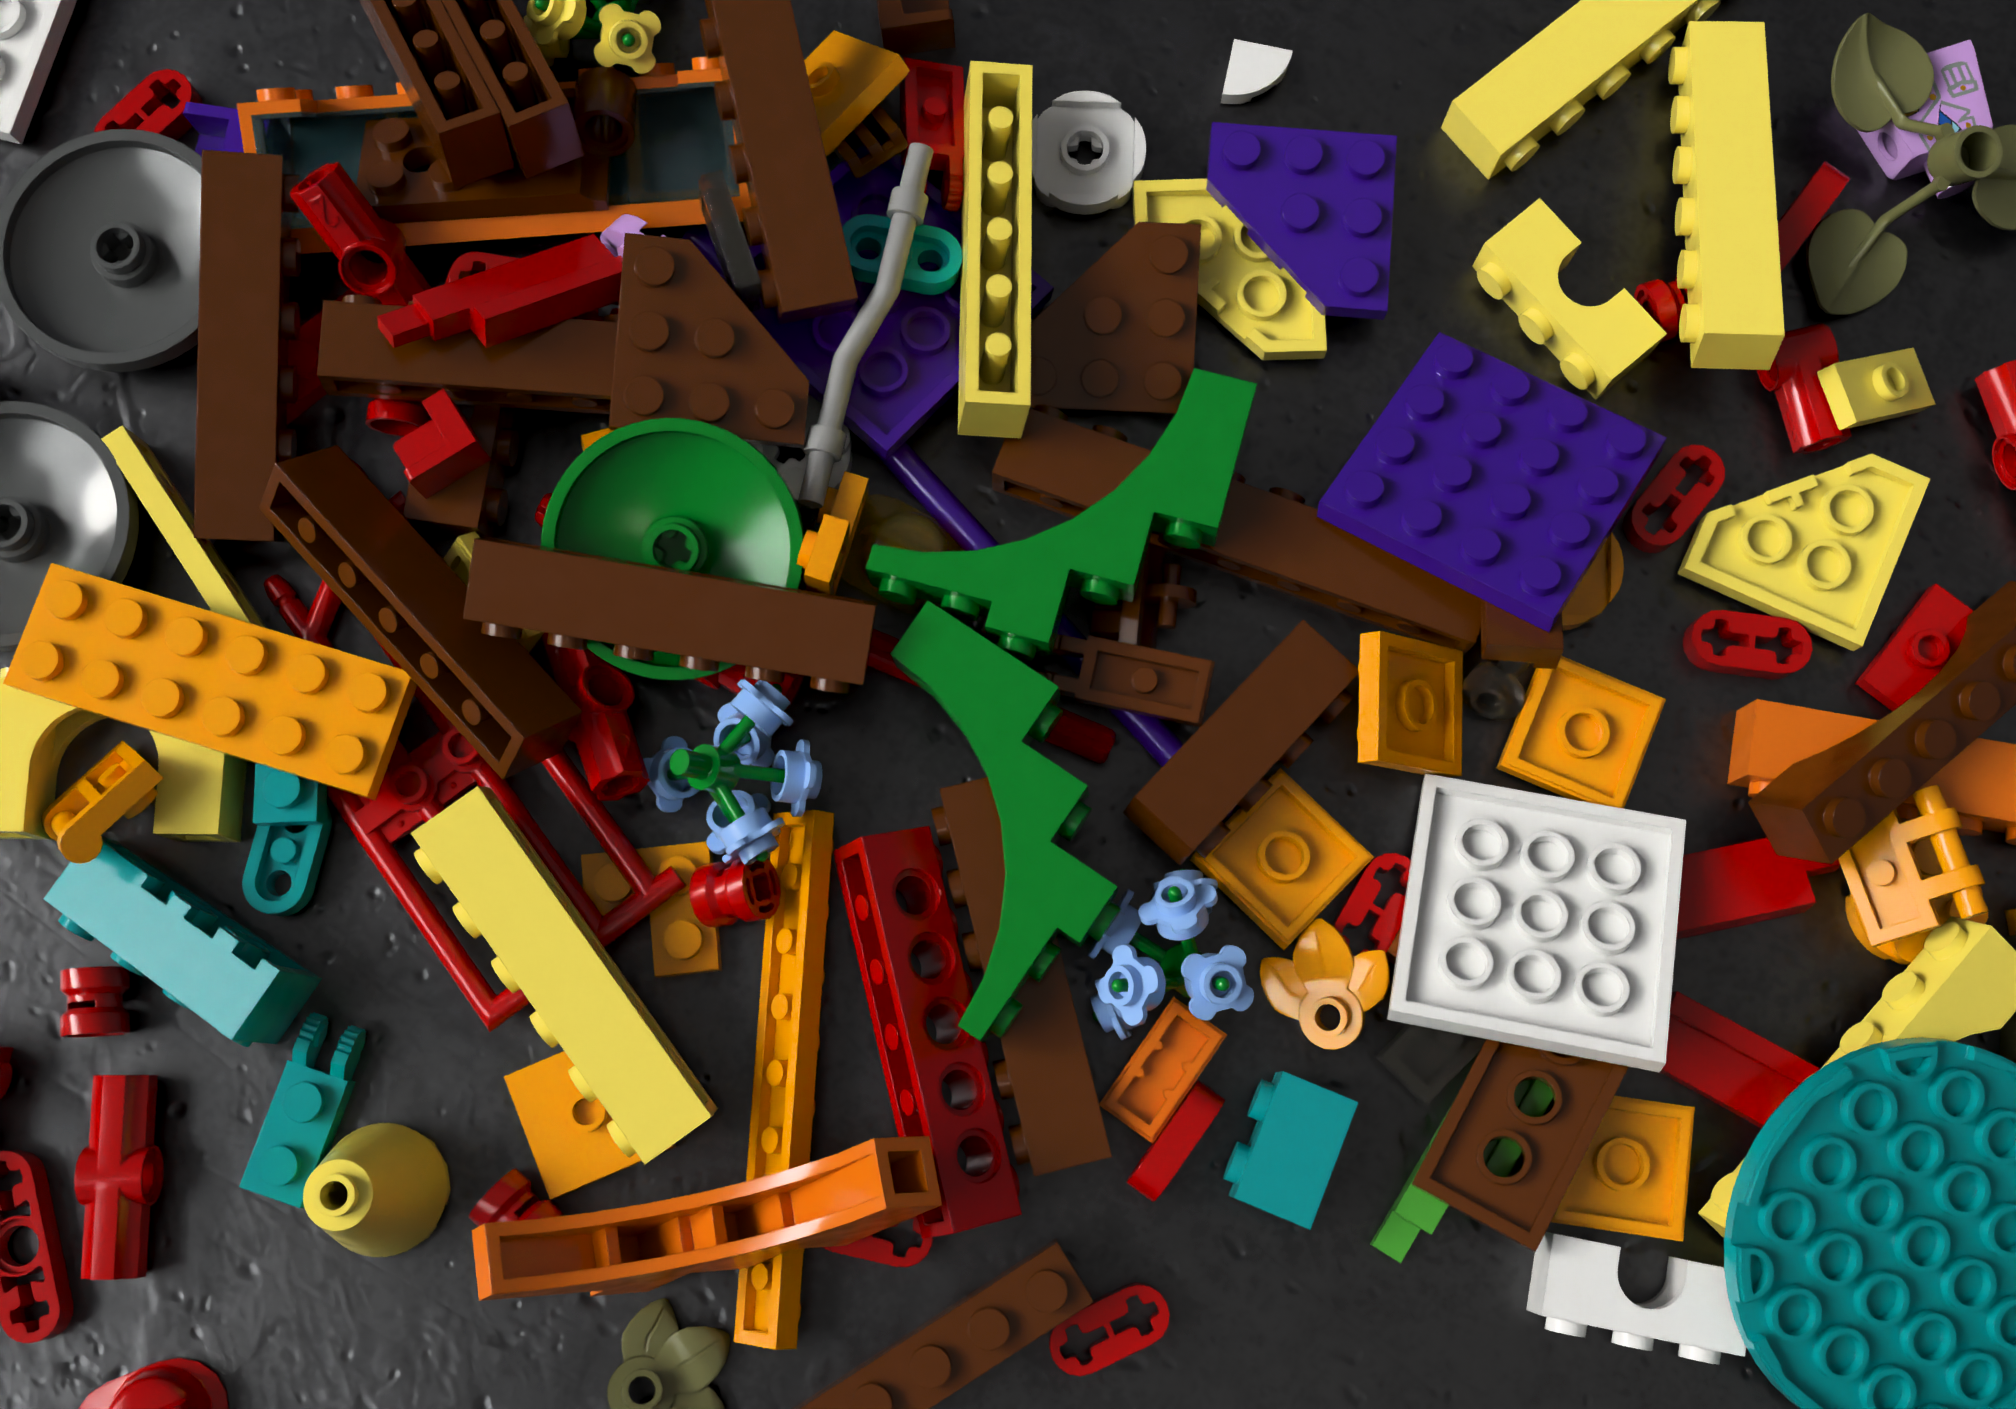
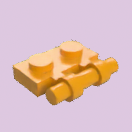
(1889, 883)

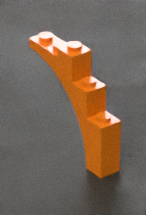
(711, 1230)

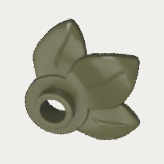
(672, 1359)

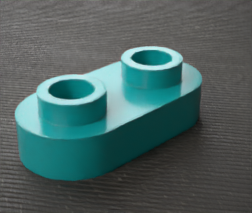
(928, 245)
(282, 851)

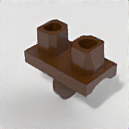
(1153, 606)

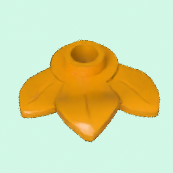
(1326, 974)

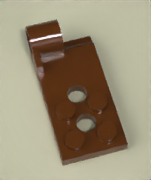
(395, 147)
(1550, 1144)

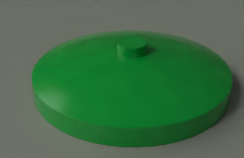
(682, 501)

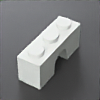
(1579, 1286)

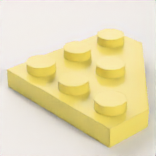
(1235, 276)
(1812, 546)

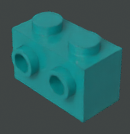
(1290, 1147)

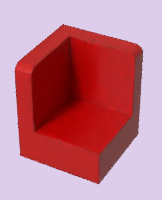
(441, 448)

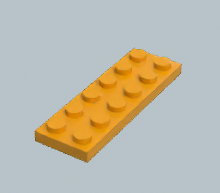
(212, 680)

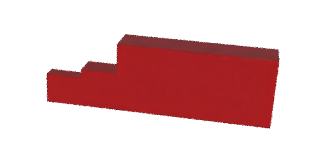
(512, 296)
(1743, 887)
(1729, 1062)

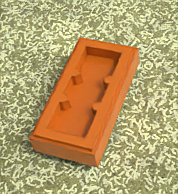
(1162, 1070)

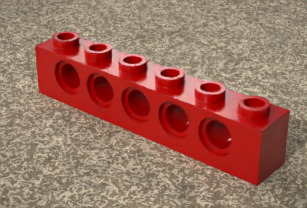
(899, 1006)

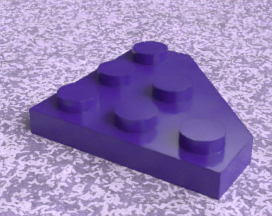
(1313, 207)

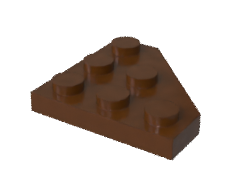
(1123, 327)
(698, 350)

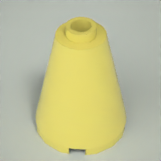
(379, 1190)

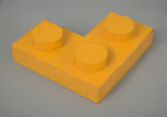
(826, 551)
(678, 938)

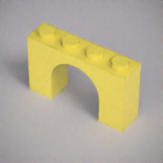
(194, 802)

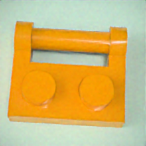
(111, 789)

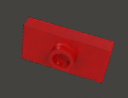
(1916, 648)

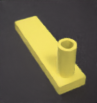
(177, 526)

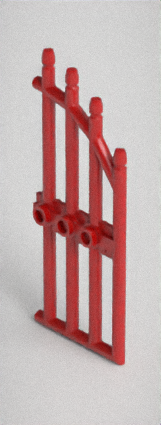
(438, 773)

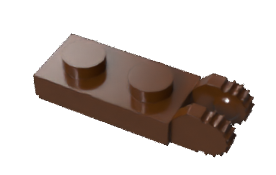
(1135, 679)

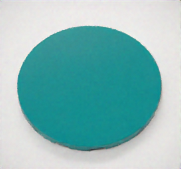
(1883, 1232)

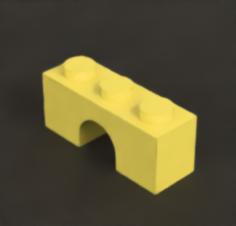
(1590, 341)

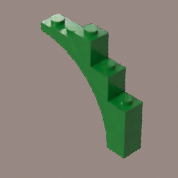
(1100, 551)
(1046, 889)

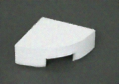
(1253, 70)

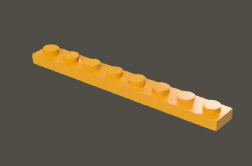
(786, 1061)

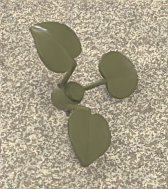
(1880, 79)

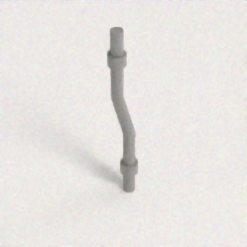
(826, 439)

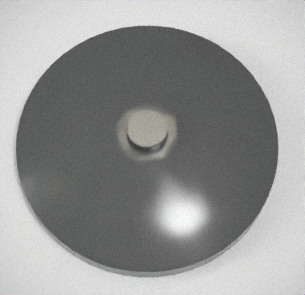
(106, 250)
(57, 506)

